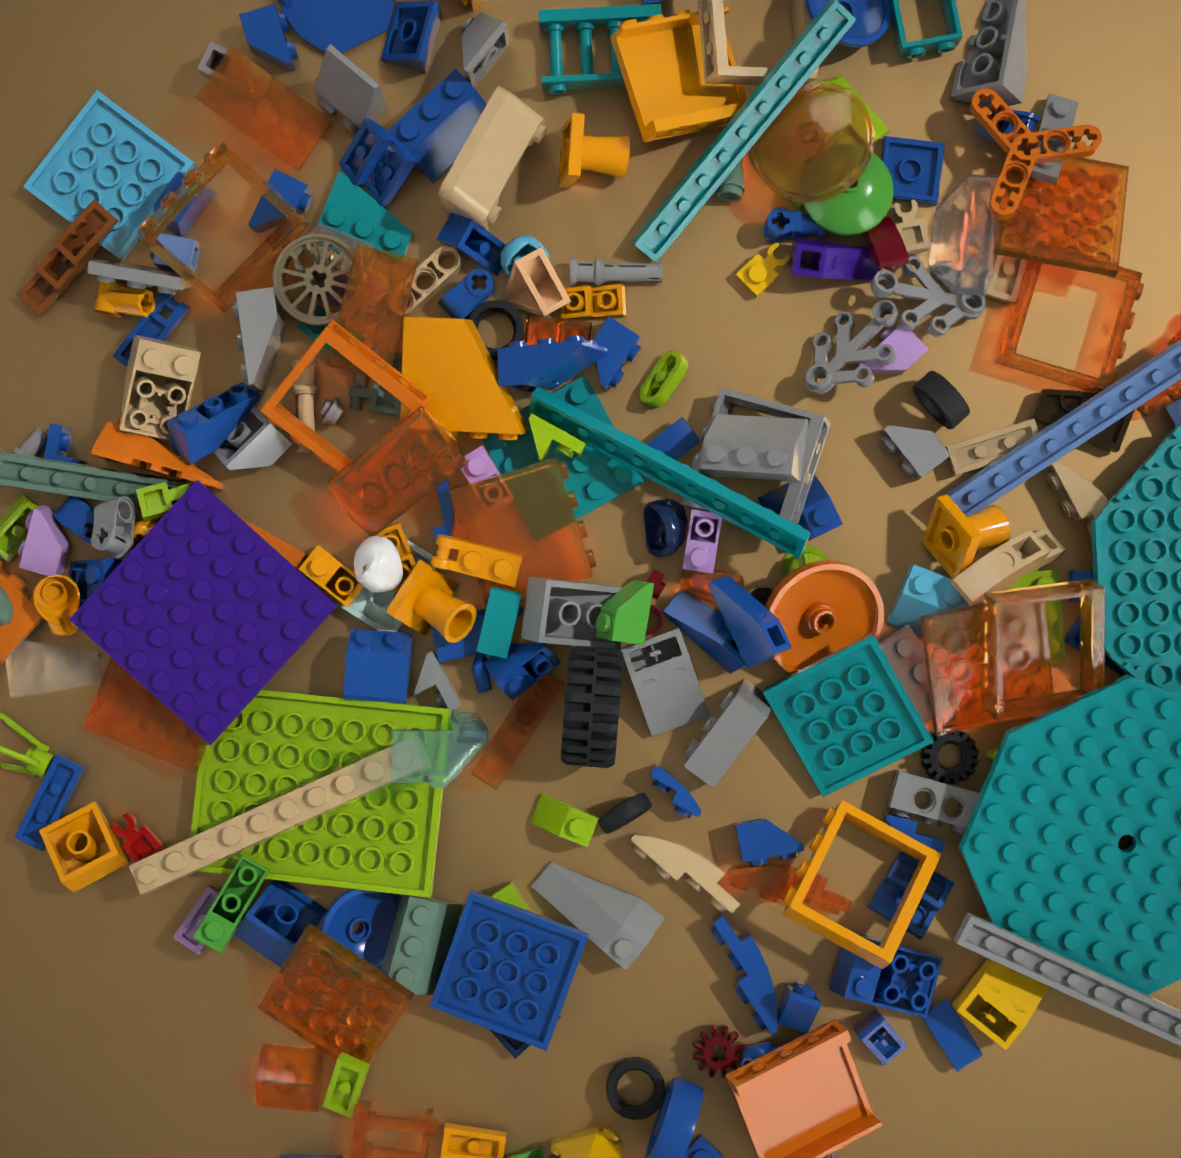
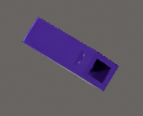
(831, 260)

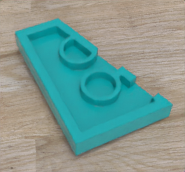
(360, 215)

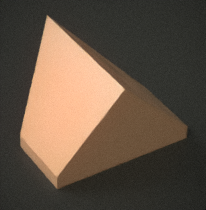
(535, 285)

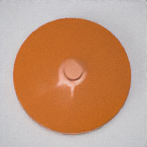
(824, 610)

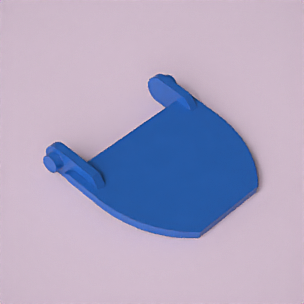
(338, 22)

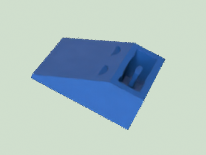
(546, 363)
(901, 986)

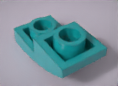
(499, 622)

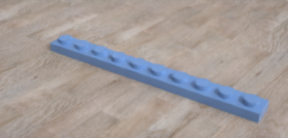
(1069, 431)

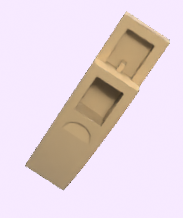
(1079, 494)
(1007, 563)
(676, 859)

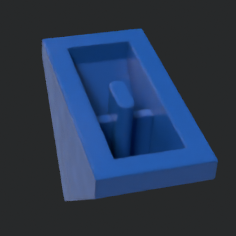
(880, 1037)

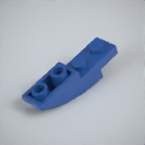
(755, 983)

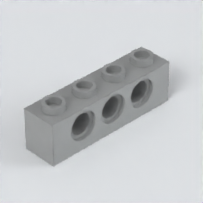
(907, 785)

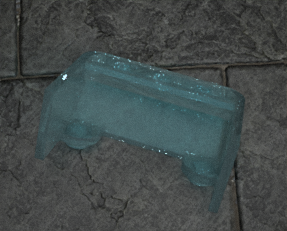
(437, 754)

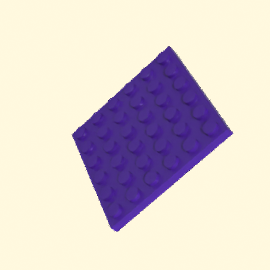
(203, 612)

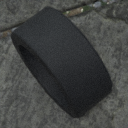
(508, 310)
(941, 399)
(648, 1108)

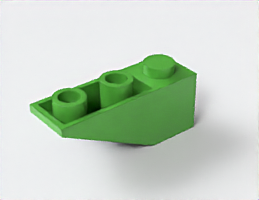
(231, 905)

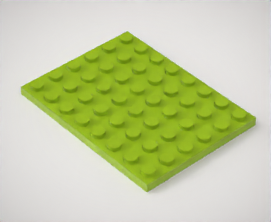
(296, 738)

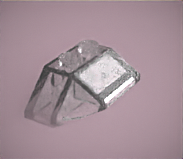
(965, 237)

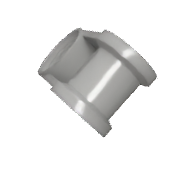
(114, 524)

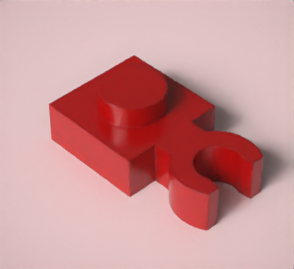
(140, 842)

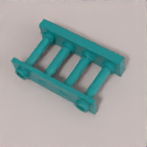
(584, 21)

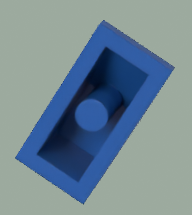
(267, 215)
(472, 242)

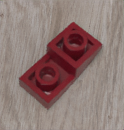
(886, 245)

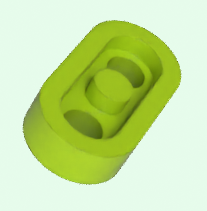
(663, 379)

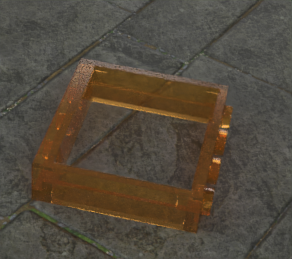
(258, 261)
(1007, 353)
(1091, 646)

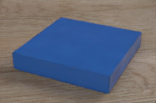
(914, 168)

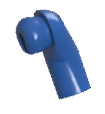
(480, 673)

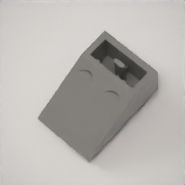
(261, 333)
(665, 682)

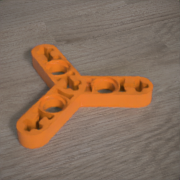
(1022, 135)

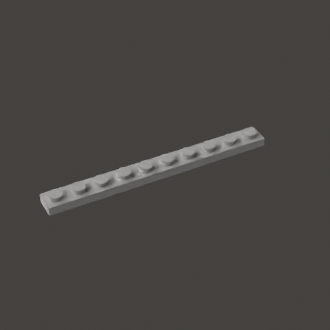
(1070, 977)

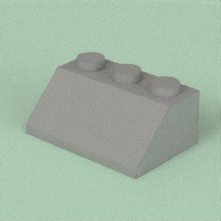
(755, 447)

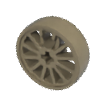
(296, 249)

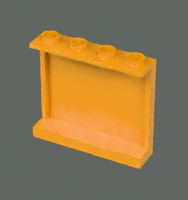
(666, 77)

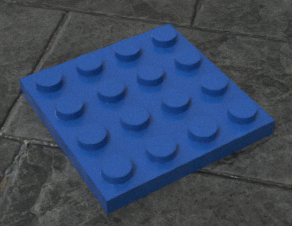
(508, 970)

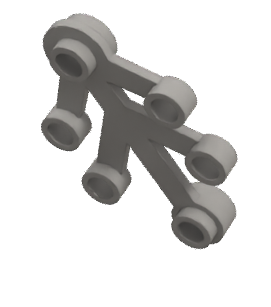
(931, 294)
(850, 351)

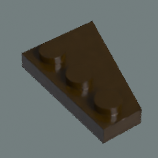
(1054, 404)

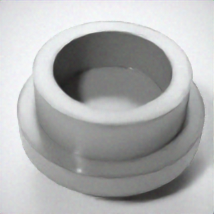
(331, 411)

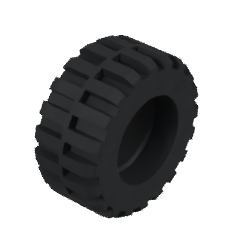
(591, 706)

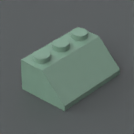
(420, 942)

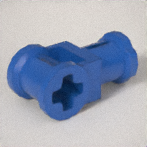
(793, 225)

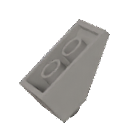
(348, 91)
(565, 612)

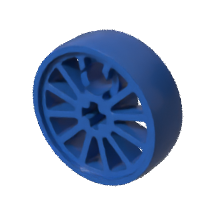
(675, 1120)

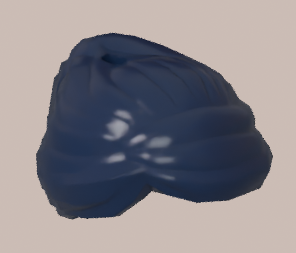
(664, 526)

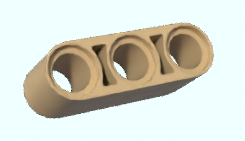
(440, 276)

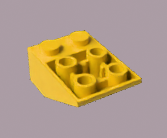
(999, 1001)

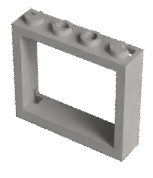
(816, 436)

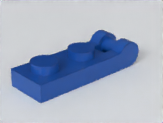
(154, 325)

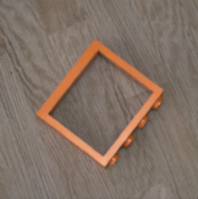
(366, 361)

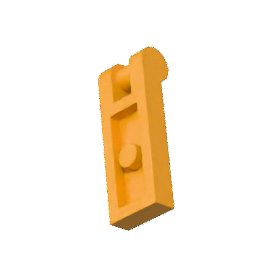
(477, 560)

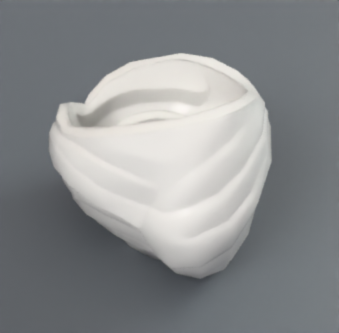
(378, 564)

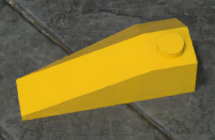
(588, 1144)

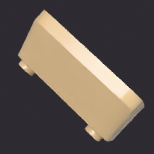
(490, 158)

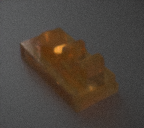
(696, 582)

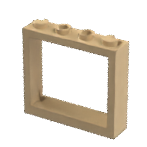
(715, 45)

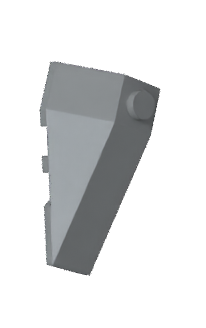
(996, 55)
(614, 919)

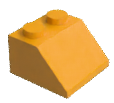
(83, 847)

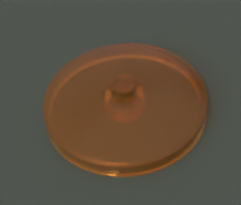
(816, 144)

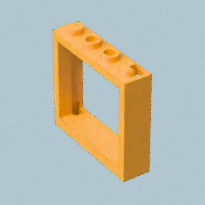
(878, 955)

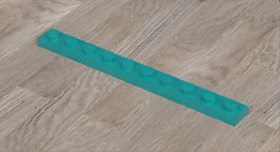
(744, 129)
(670, 473)

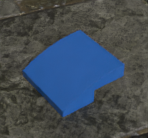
(377, 161)
(892, 890)

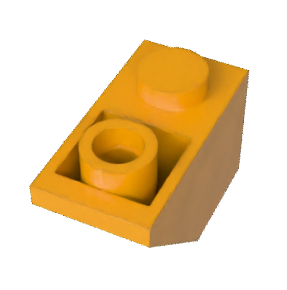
(331, 575)

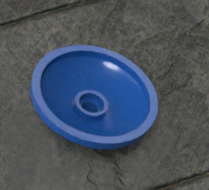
(871, 23)
(375, 917)

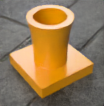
(590, 153)
(957, 537)
(428, 602)

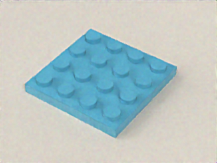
(109, 160)

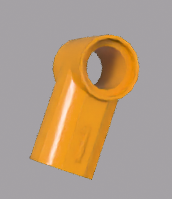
(120, 299)

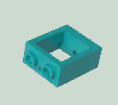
(918, 48)

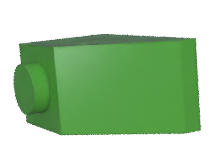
(626, 614)

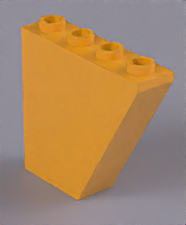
(459, 375)

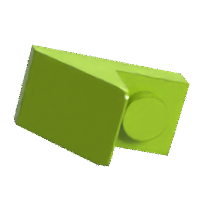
(547, 434)

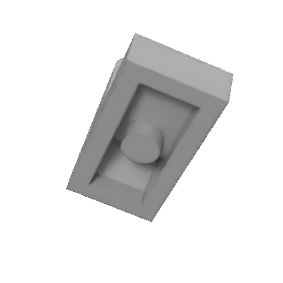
(434, 674)

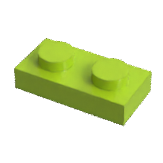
(346, 1085)

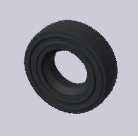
(624, 813)

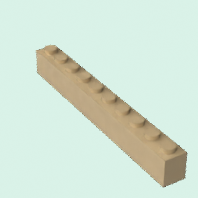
(263, 822)

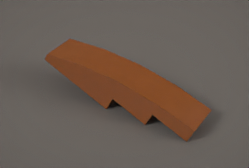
(68, 257)

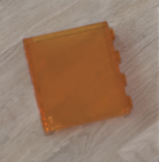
(530, 516)

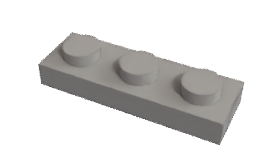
(1057, 114)

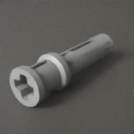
(601, 272)

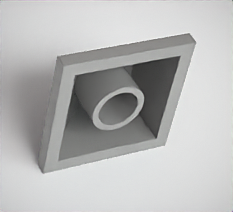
(482, 44)
(253, 443)

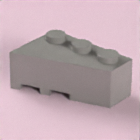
(727, 733)

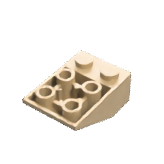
(157, 385)

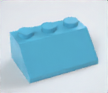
(923, 594)

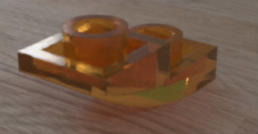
(550, 328)

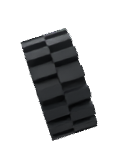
(962, 770)

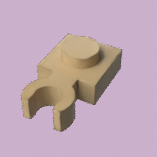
(911, 230)

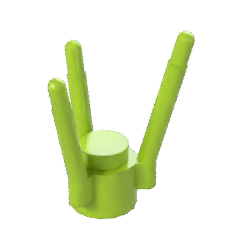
(36, 761)

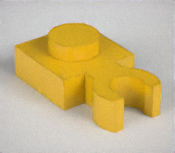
(760, 272)

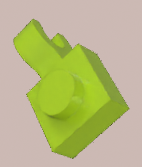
(158, 499)

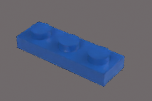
(50, 800)

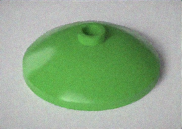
(858, 207)

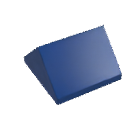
(412, 34)

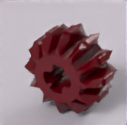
(706, 1053)

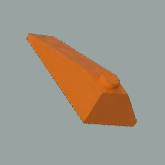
(147, 454)

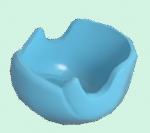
(518, 248)

